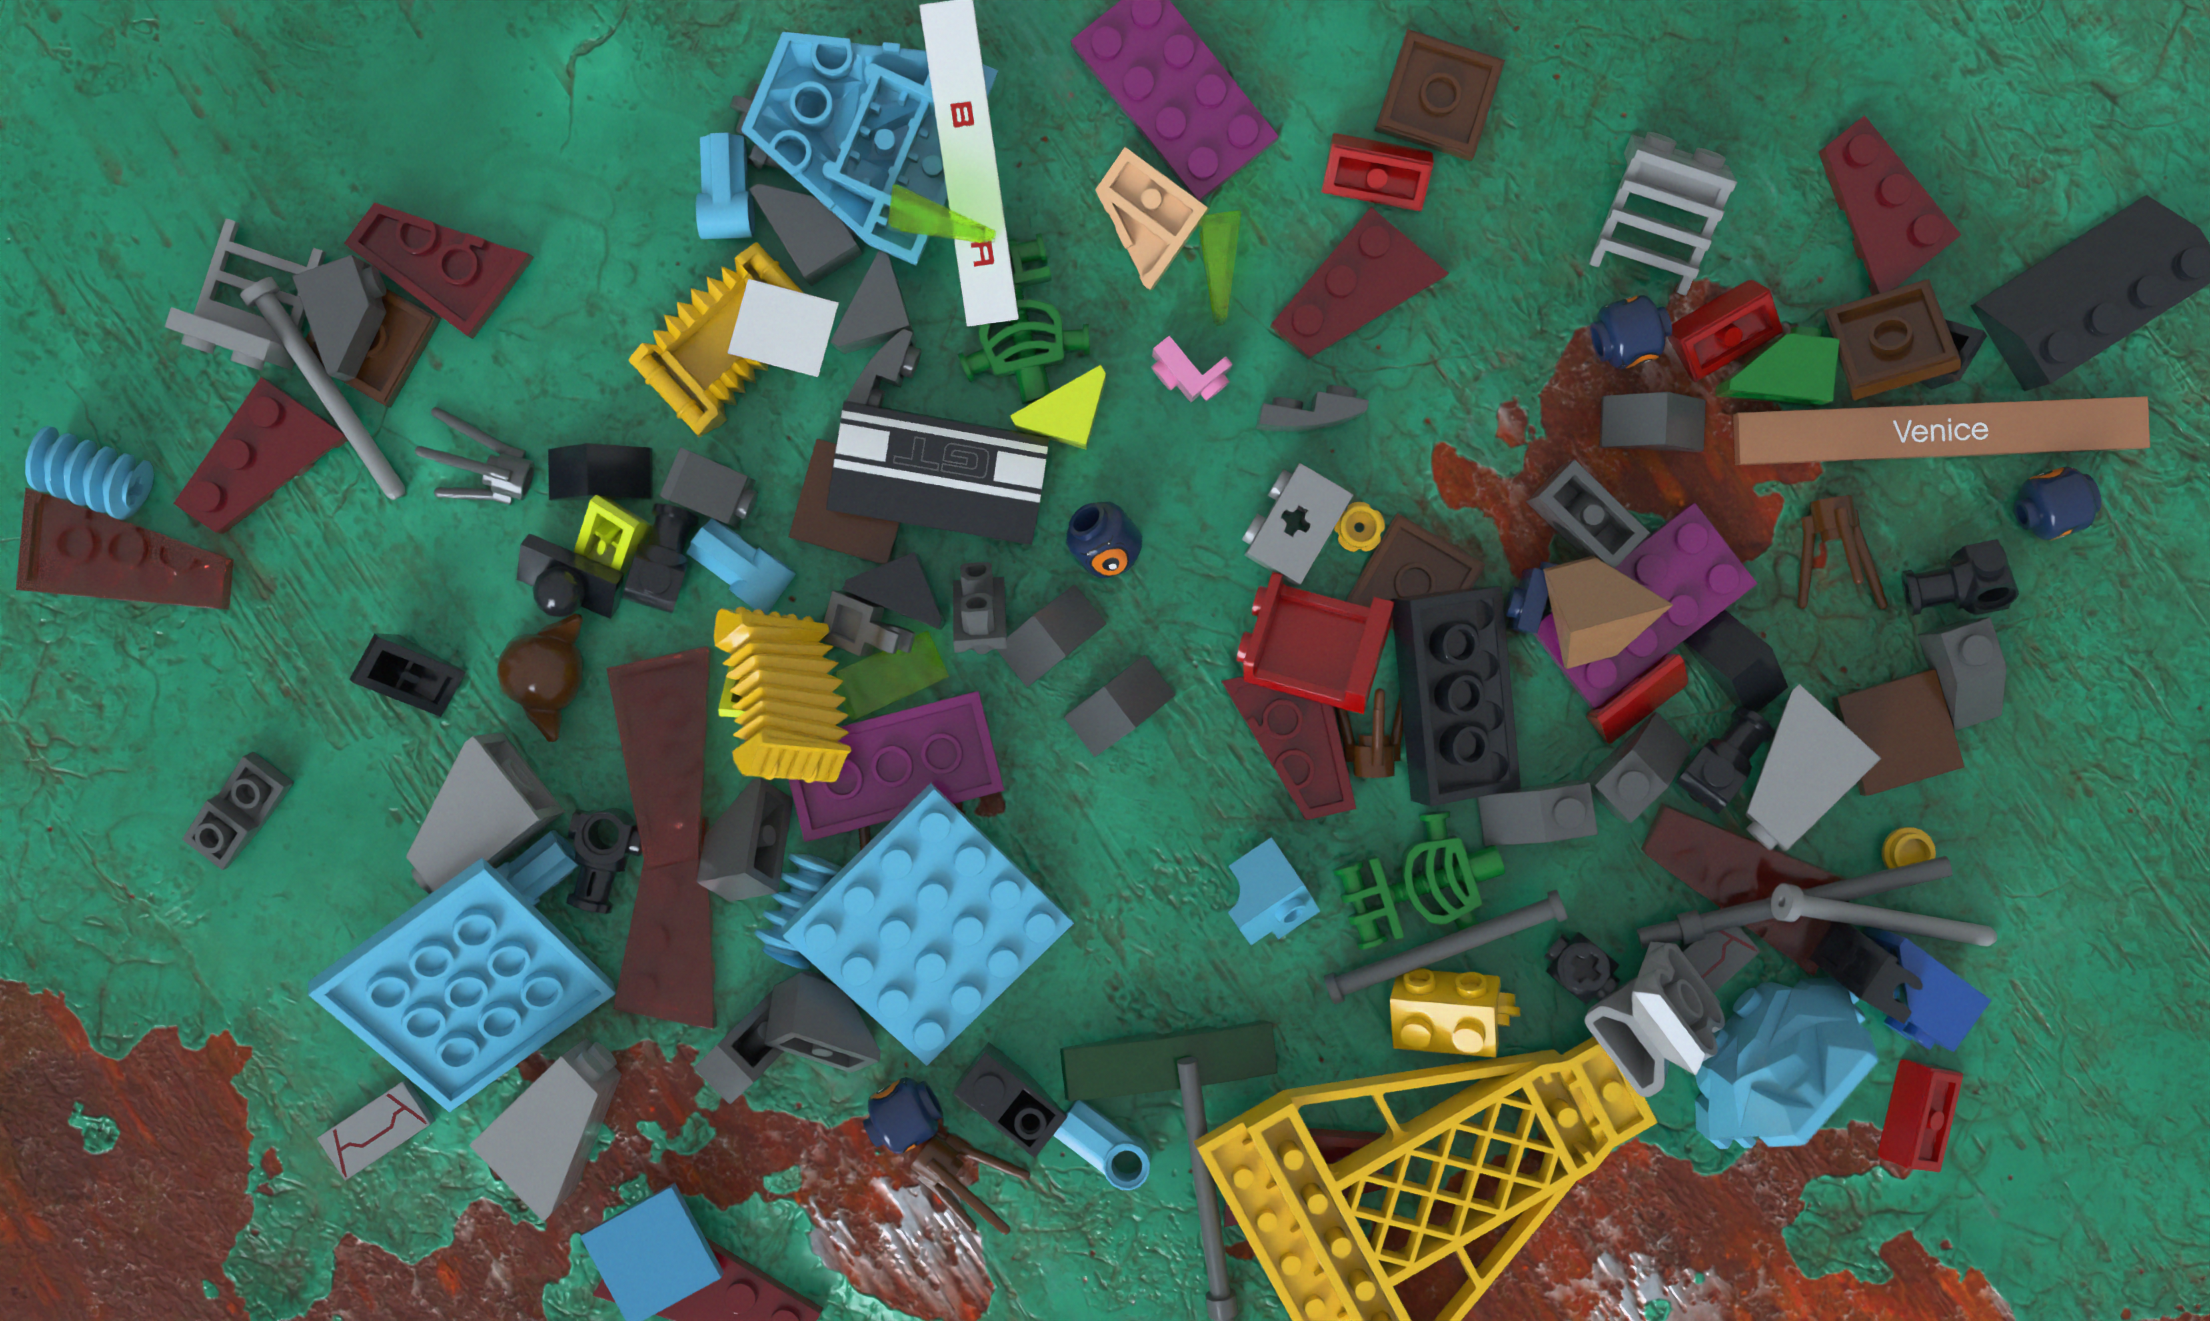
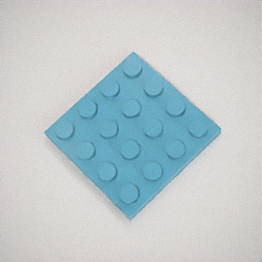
(927, 925)
(462, 986)

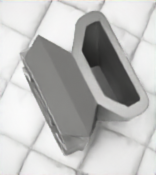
(1658, 1019)

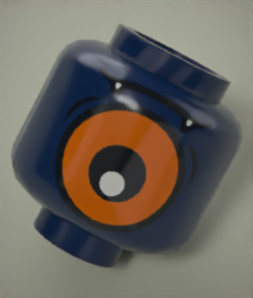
(1630, 332)
(2057, 503)
(1103, 539)
(903, 1115)

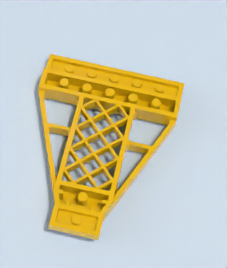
(1309, 1232)

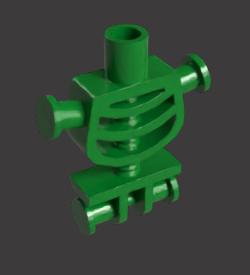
(1029, 368)
(1468, 870)

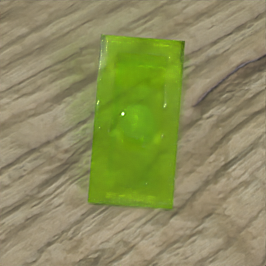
(922, 216)
(1219, 246)
(890, 677)

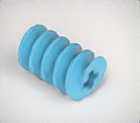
(87, 474)
(806, 883)

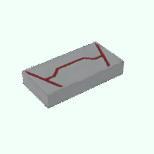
(376, 1129)

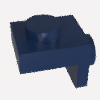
(1527, 601)

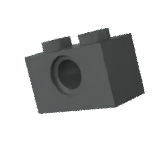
(1587, 515)

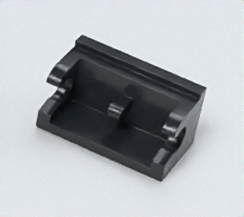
(1864, 968)

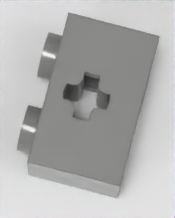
(1321, 506)

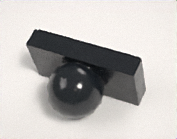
(567, 580)

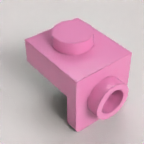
(1177, 370)

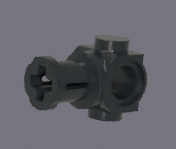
(659, 564)
(1973, 579)
(1724, 763)
(599, 860)
(1582, 968)

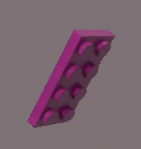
(1174, 93)
(1682, 564)
(897, 760)

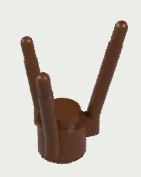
(1836, 521)
(1377, 750)
(937, 1170)

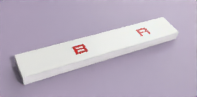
(969, 157)

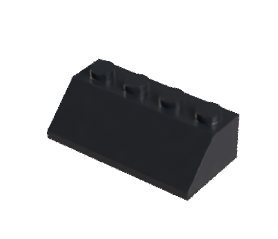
(2095, 291)

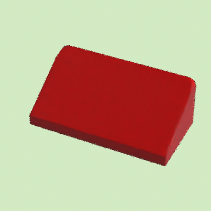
(1377, 172)
(1725, 329)
(1639, 698)
(1920, 1115)

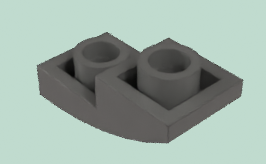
(889, 365)
(1327, 410)
(238, 811)

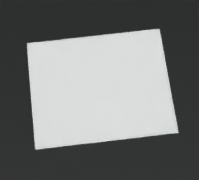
(783, 327)

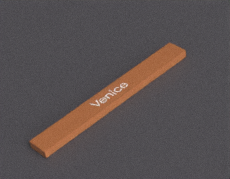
(1941, 430)

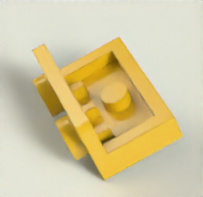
(1445, 1012)

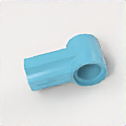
(725, 203)
(749, 571)
(540, 867)
(1100, 1140)

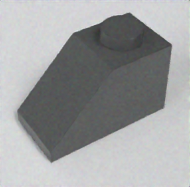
(808, 230)
(343, 311)
(709, 488)
(1968, 669)
(1639, 768)
(1538, 814)
(747, 844)
(819, 1024)
(740, 1055)

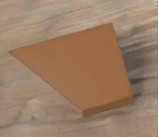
(1598, 609)

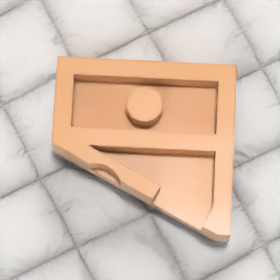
(1149, 214)

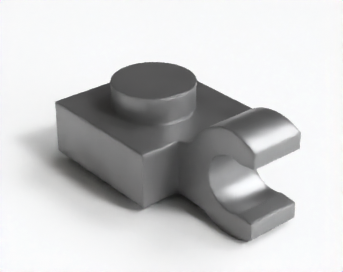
(858, 626)

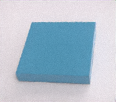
(652, 1254)

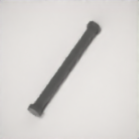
(1445, 947)

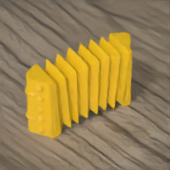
(692, 358)
(785, 695)

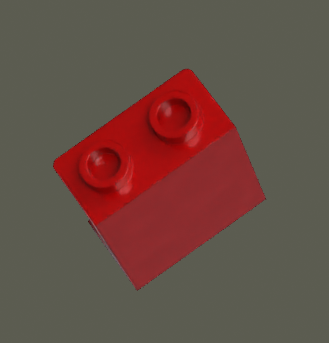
(1315, 645)

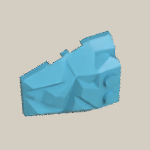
(853, 126)
(1783, 1064)

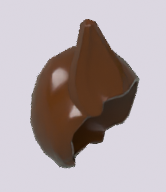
(543, 673)

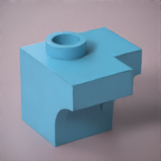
(1269, 895)

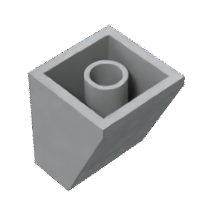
(1805, 771)
(483, 810)
(551, 1128)

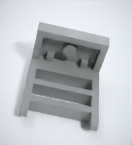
(1676, 178)
(233, 328)

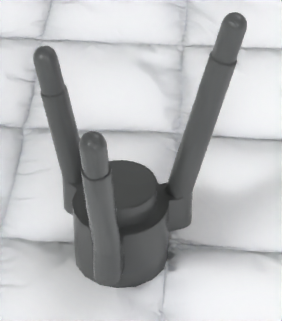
(507, 475)

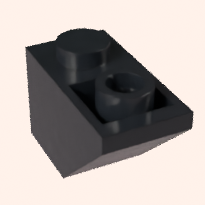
(1010, 1100)

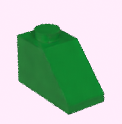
(1788, 371)

